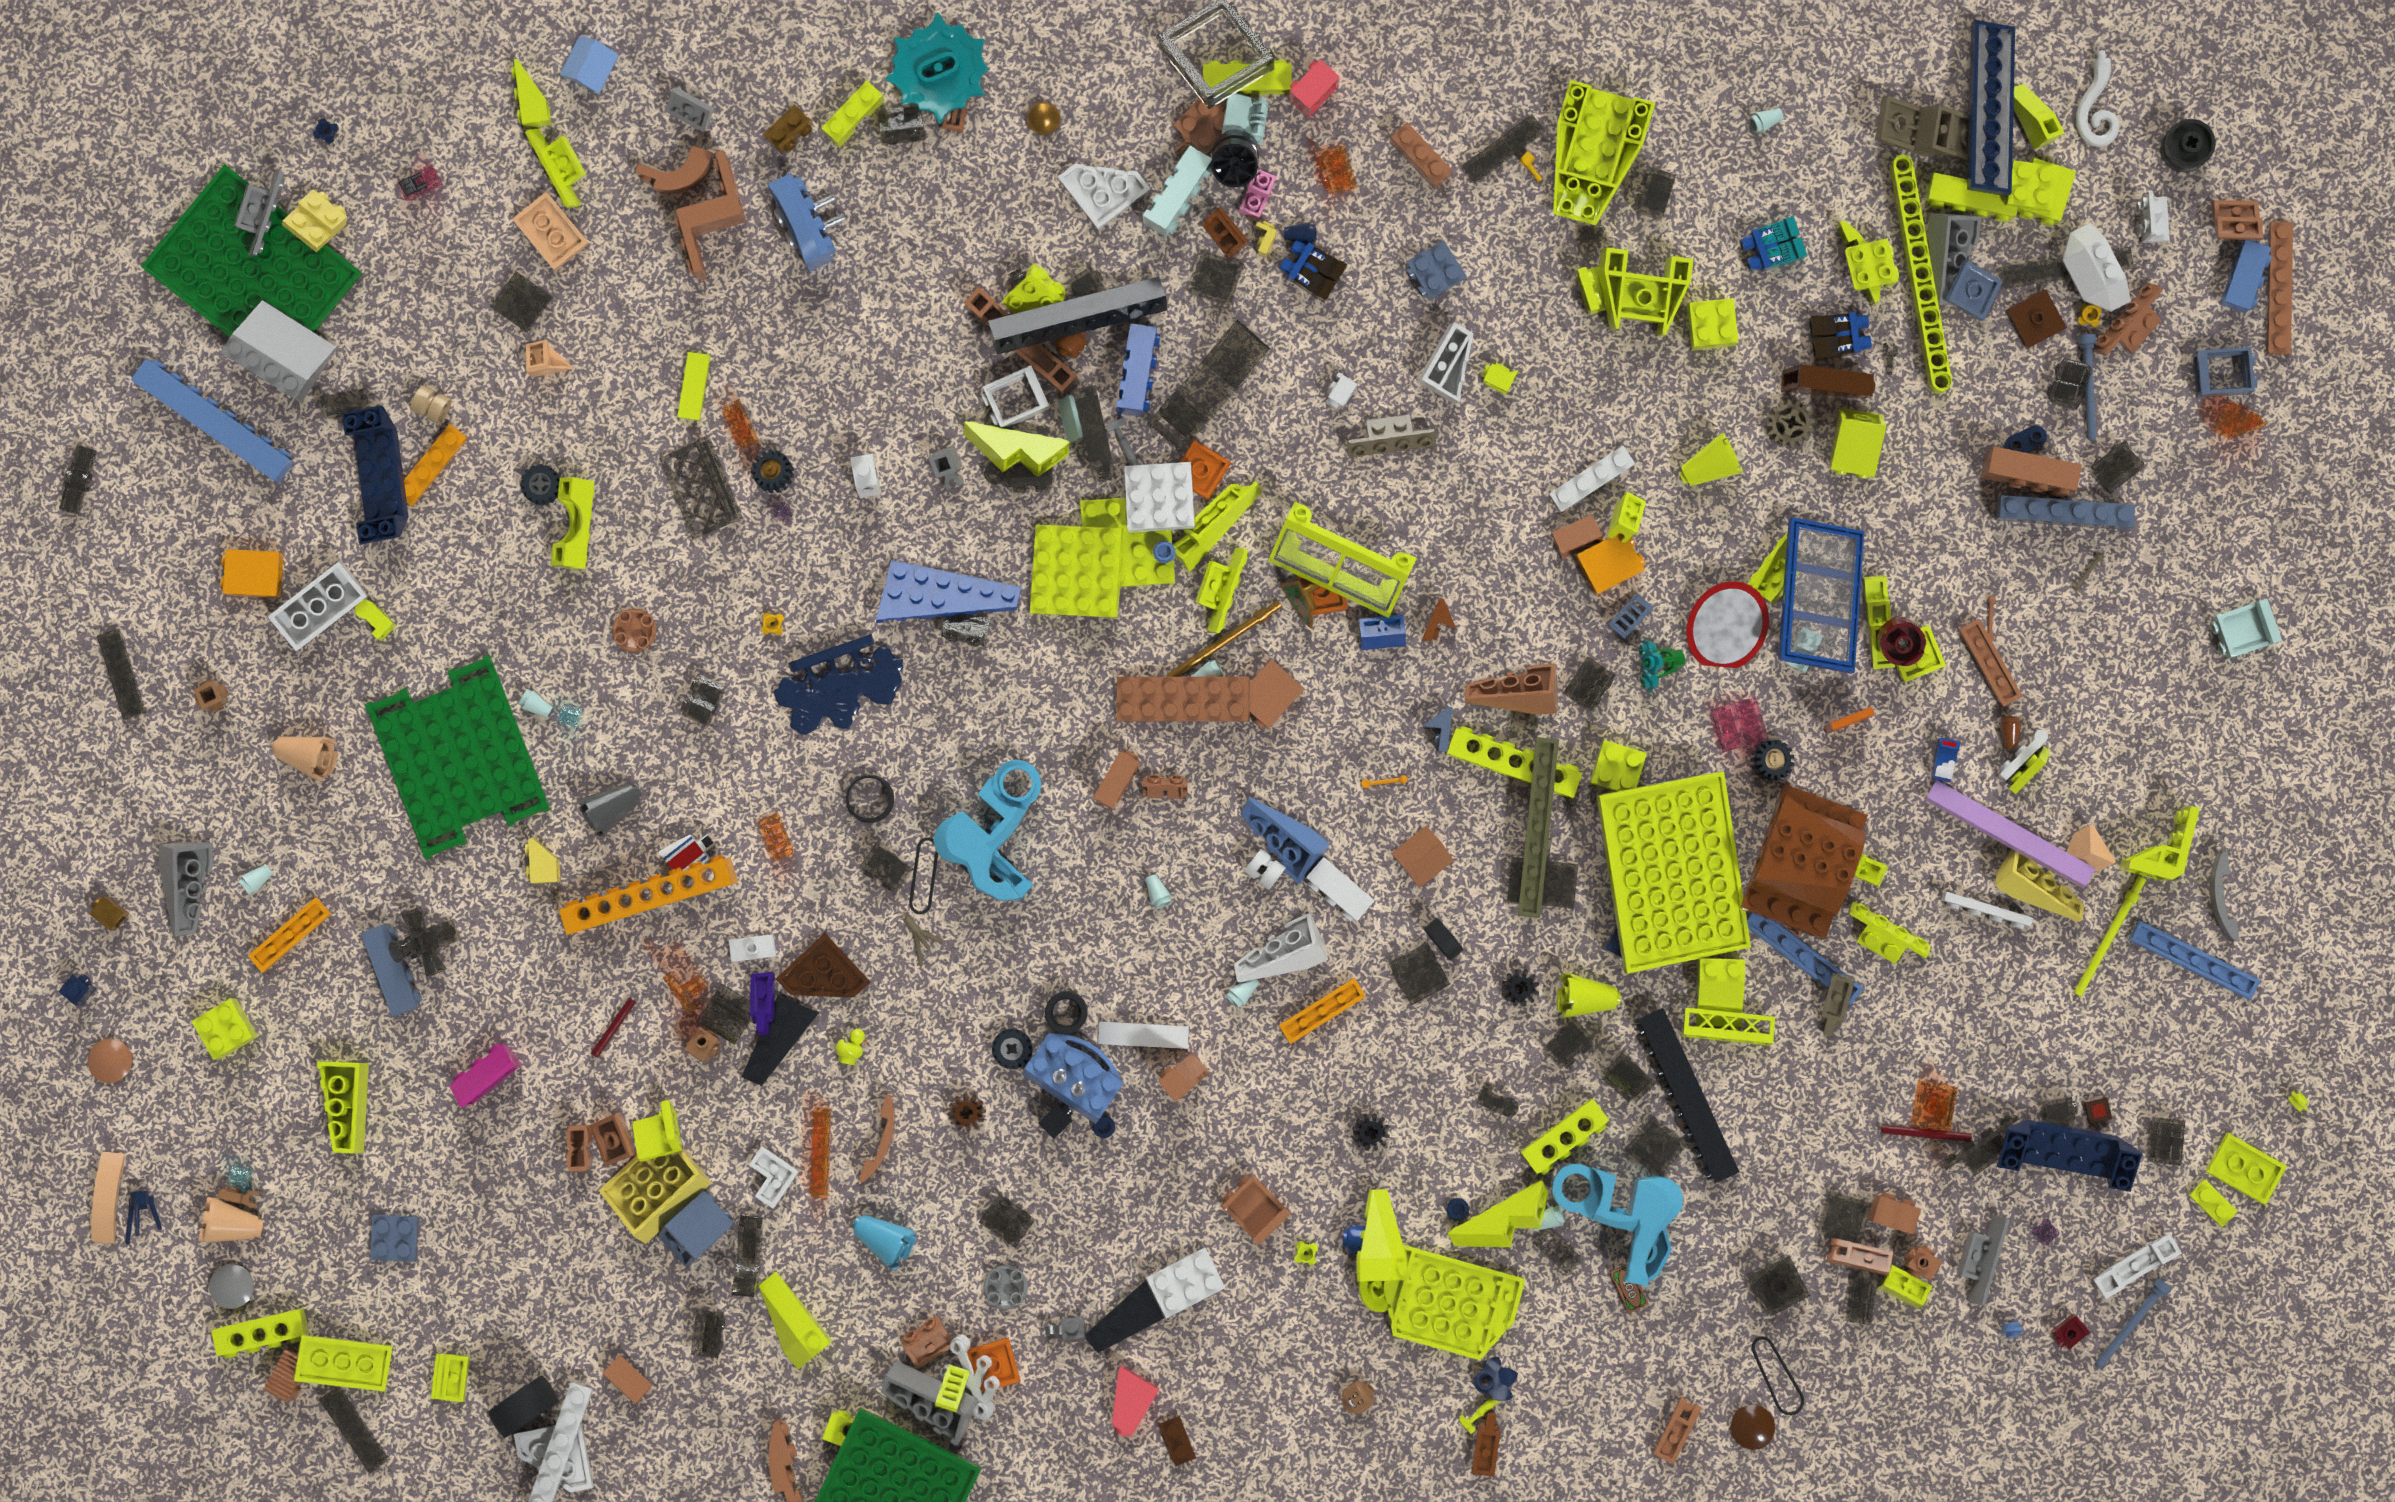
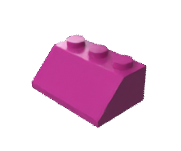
(484, 1075)

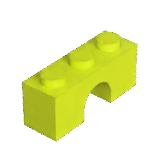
(858, 106)

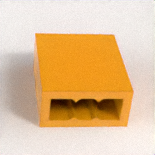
(1610, 563)
(252, 573)

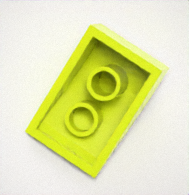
(1720, 988)

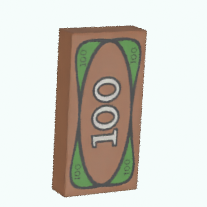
(1630, 1293)

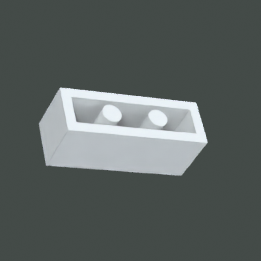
(1339, 890)

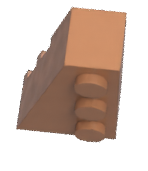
(1182, 1077)

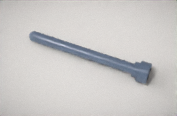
(2087, 344)
(2159, 1290)

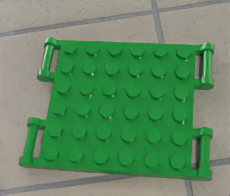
(458, 757)

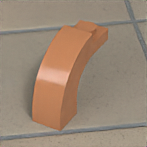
(683, 179)

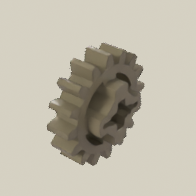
(1780, 420)

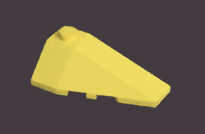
(2030, 884)

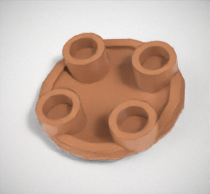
(634, 630)
(110, 1060)

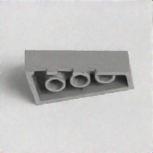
(919, 1393)

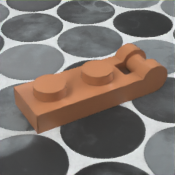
(1860, 1256)
(1676, 1431)

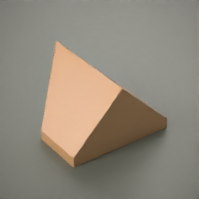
(544, 360)
(2090, 848)

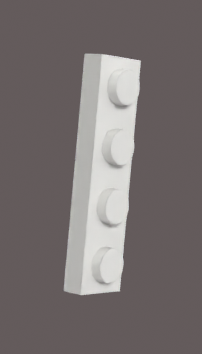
(1591, 479)
(1995, 913)

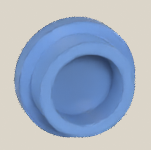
(1164, 552)
(2011, 1330)

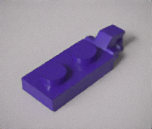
(762, 1001)

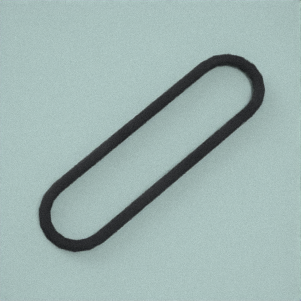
(914, 878)

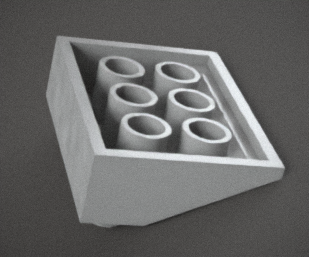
(279, 351)

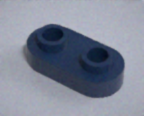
(2025, 439)

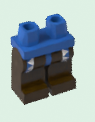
(1310, 268)
(1845, 332)

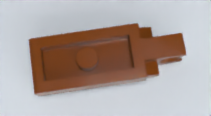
(1486, 1447)

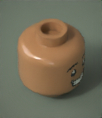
(1358, 1397)

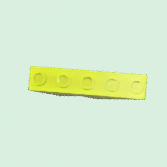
(1008, 447)
(1497, 1225)

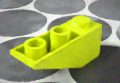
(534, 107)
(2036, 118)

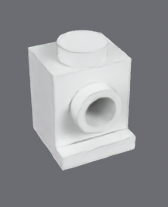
(1340, 392)

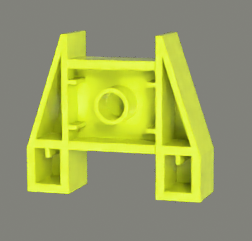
(1639, 295)

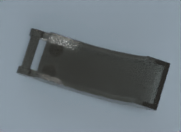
(1210, 385)

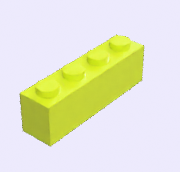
(1274, 82)
(1953, 193)

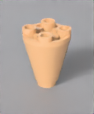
(228, 1223)

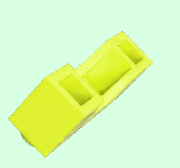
(577, 497)

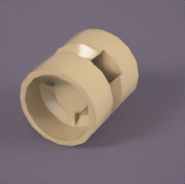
(428, 403)

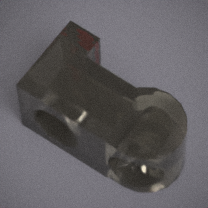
(1503, 1105)

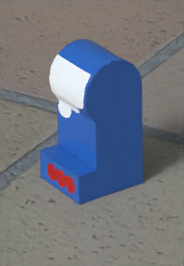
(1944, 759)

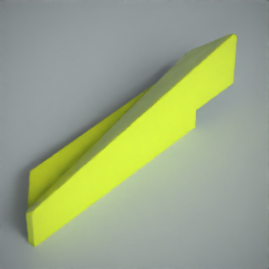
(1214, 523)

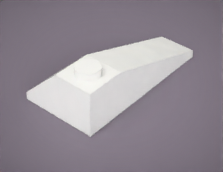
(1292, 951)

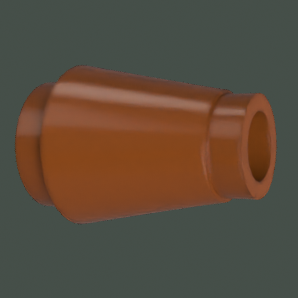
(2010, 731)

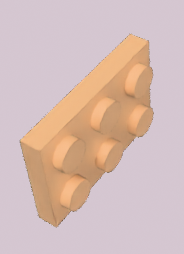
(550, 231)

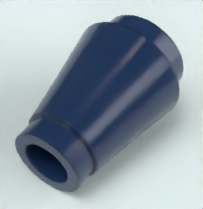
(1302, 232)

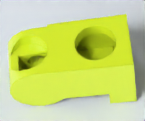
(376, 617)

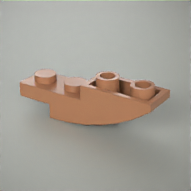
(780, 1456)

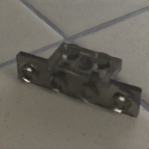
(1983, 1151)

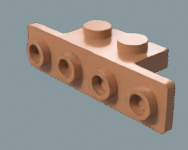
(2133, 324)

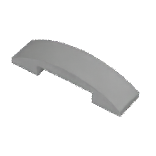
(2228, 926)

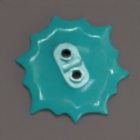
(931, 51)

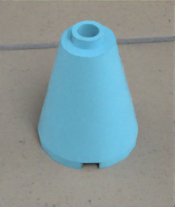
(885, 1239)

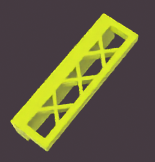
(1728, 1035)

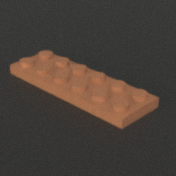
(1183, 699)

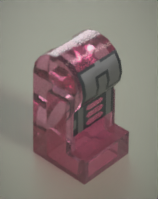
(420, 183)

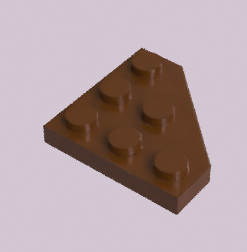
(823, 972)

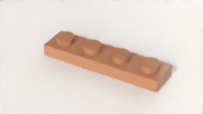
(1990, 663)

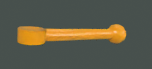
(1366, 783)

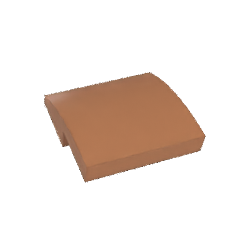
(2237, 220)

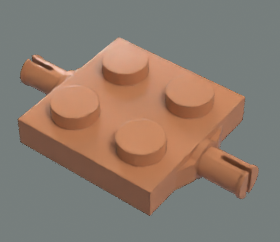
(1200, 126)

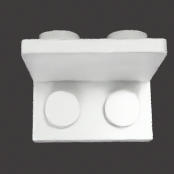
(2153, 218)

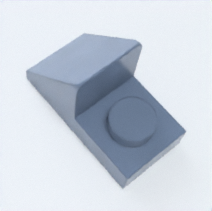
(1443, 723)

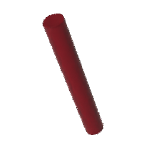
(611, 1030)

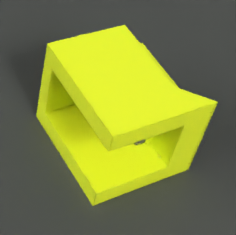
(1498, 377)

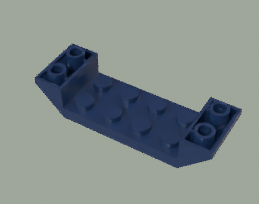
(378, 473)
(2071, 1151)

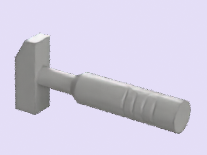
(1123, 441)

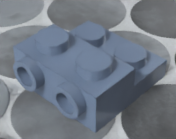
(1435, 271)

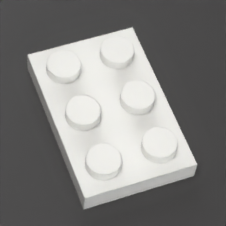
(1184, 1283)

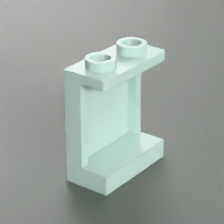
(2245, 629)

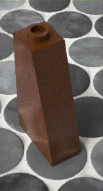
(1827, 382)

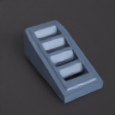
(1618, 629)

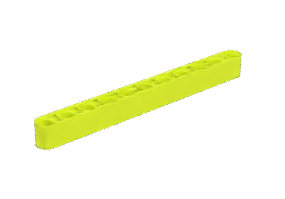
(1923, 263)

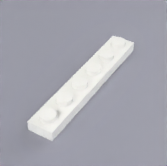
(561, 1443)

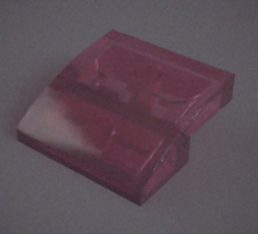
(1739, 724)

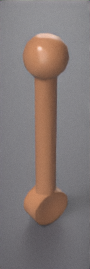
(1991, 600)

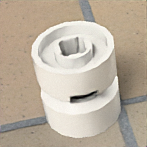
(1271, 874)

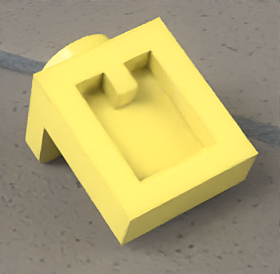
(1265, 242)

